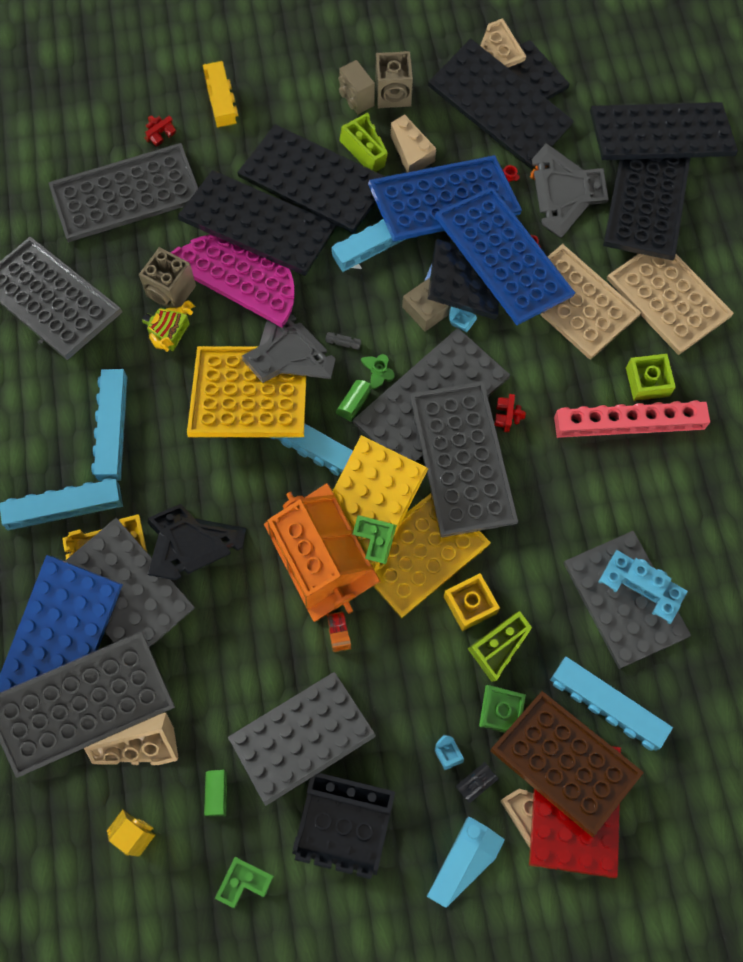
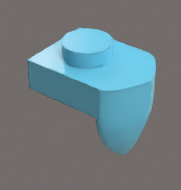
(461, 319)
(448, 752)

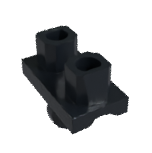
(477, 782)

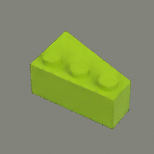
(499, 645)

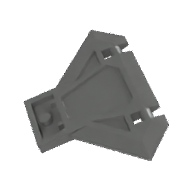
(565, 189)
(289, 352)

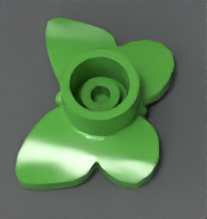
(378, 369)

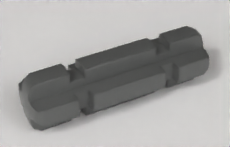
(342, 340)

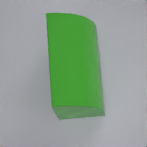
(354, 400)
(215, 793)

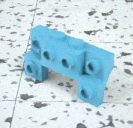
(646, 581)

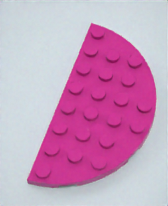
(241, 276)

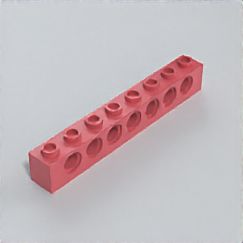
(697, 411)

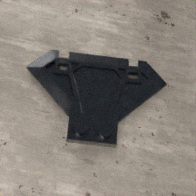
(189, 542)

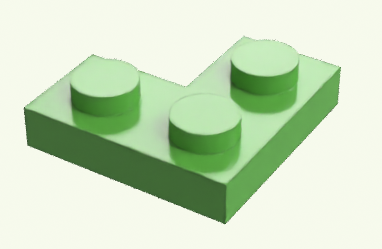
(380, 537)
(242, 876)

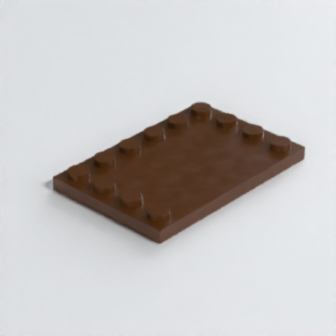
(567, 763)

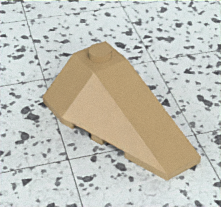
(144, 742)

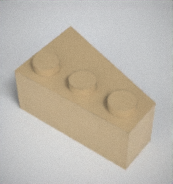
(412, 145)

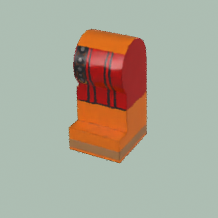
(338, 632)

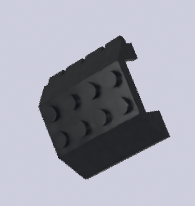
(343, 825)

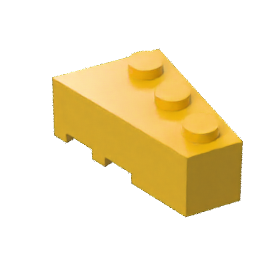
(219, 94)
(130, 834)

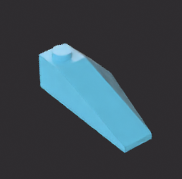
(469, 856)

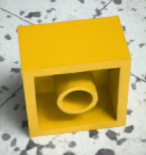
(471, 602)

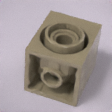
(393, 79)
(167, 279)

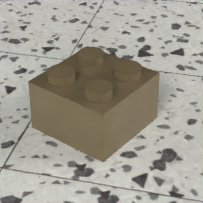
(356, 87)
(424, 311)

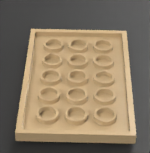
(670, 299)
(594, 312)

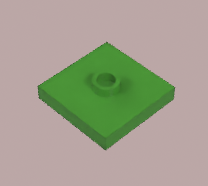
(501, 708)

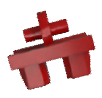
(156, 127)
(507, 405)

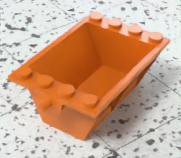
(321, 552)

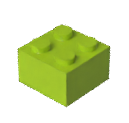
(650, 377)

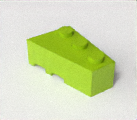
(363, 142)

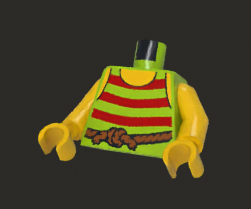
(168, 325)

